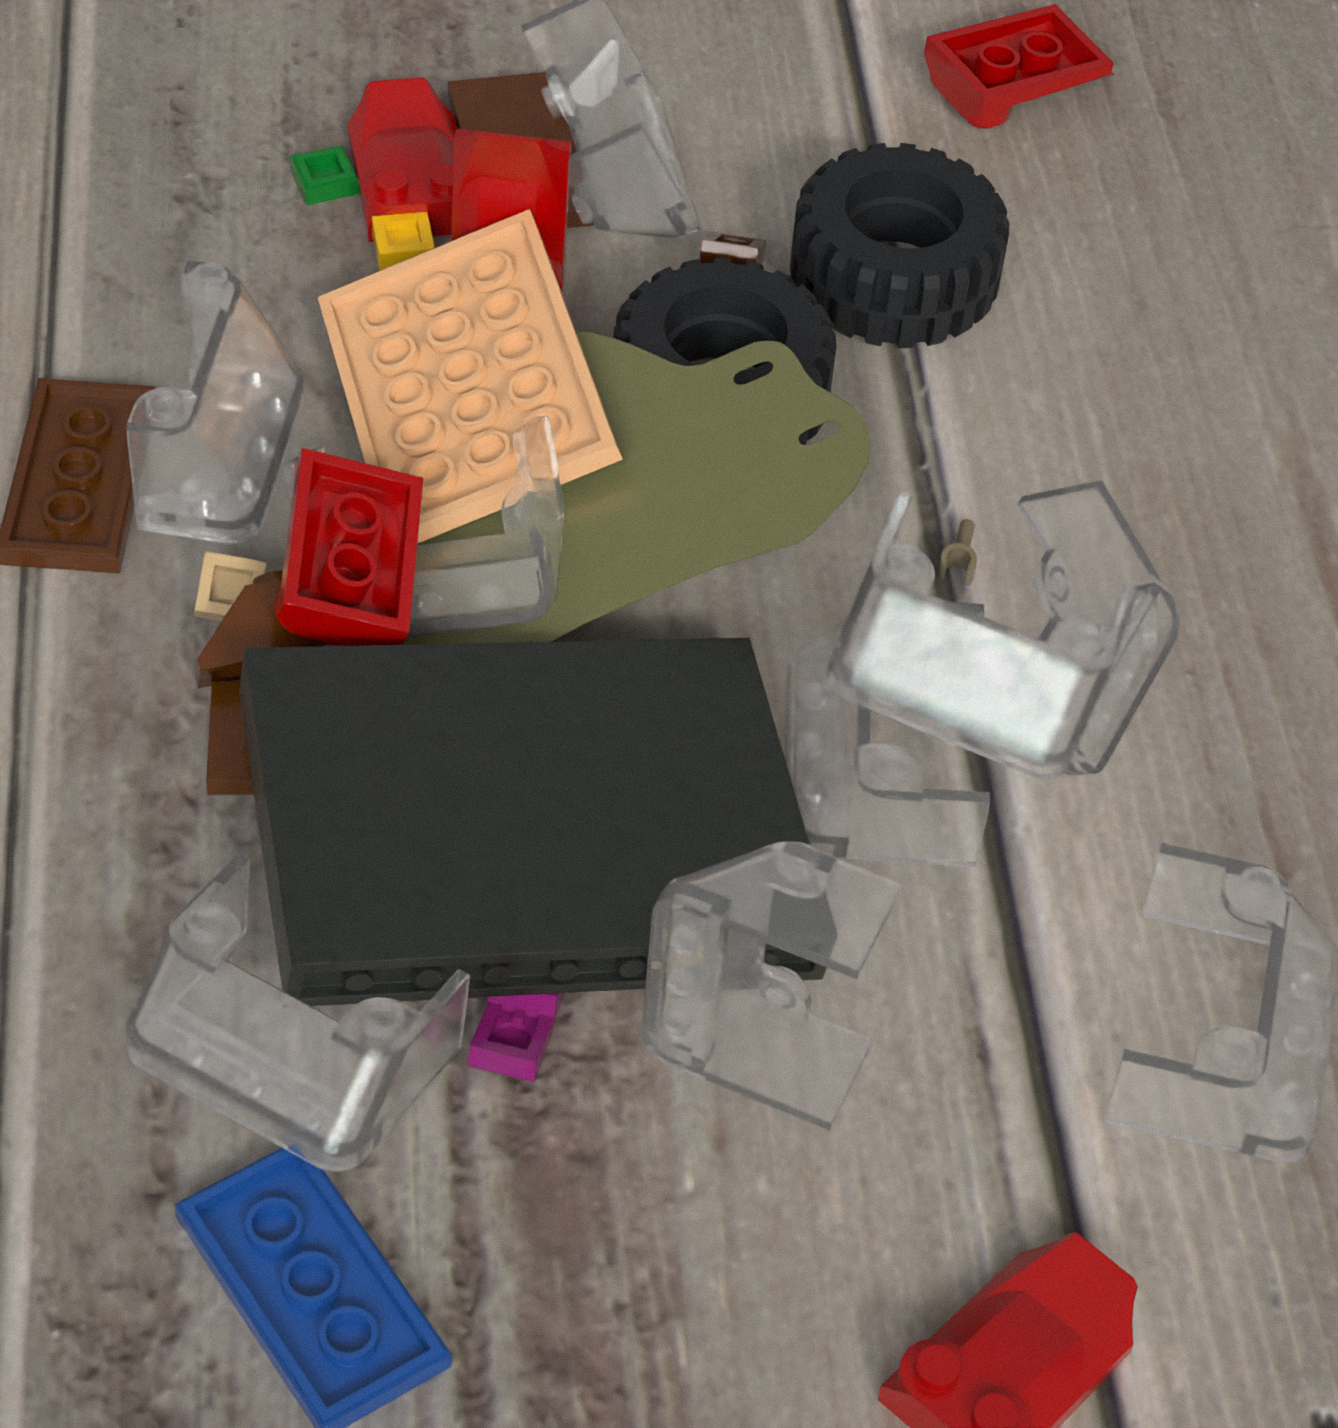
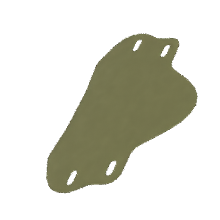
(701, 480)

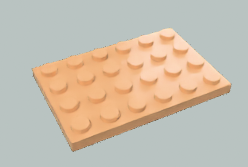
(457, 358)

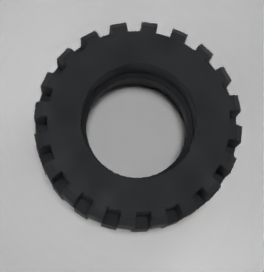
(906, 199)
(724, 307)

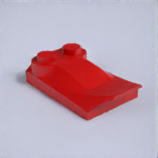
(1010, 62)
(404, 152)
(508, 175)
(349, 552)
(1021, 1345)

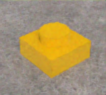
(401, 237)

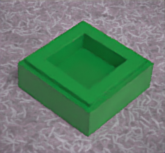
(324, 175)

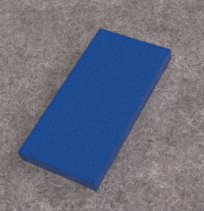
(313, 1289)

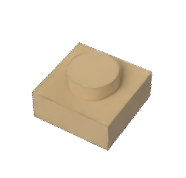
(222, 582)

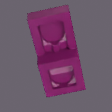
(514, 1034)

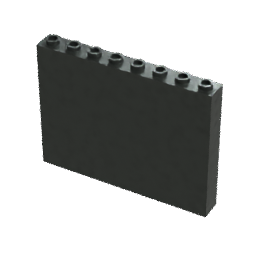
(501, 807)

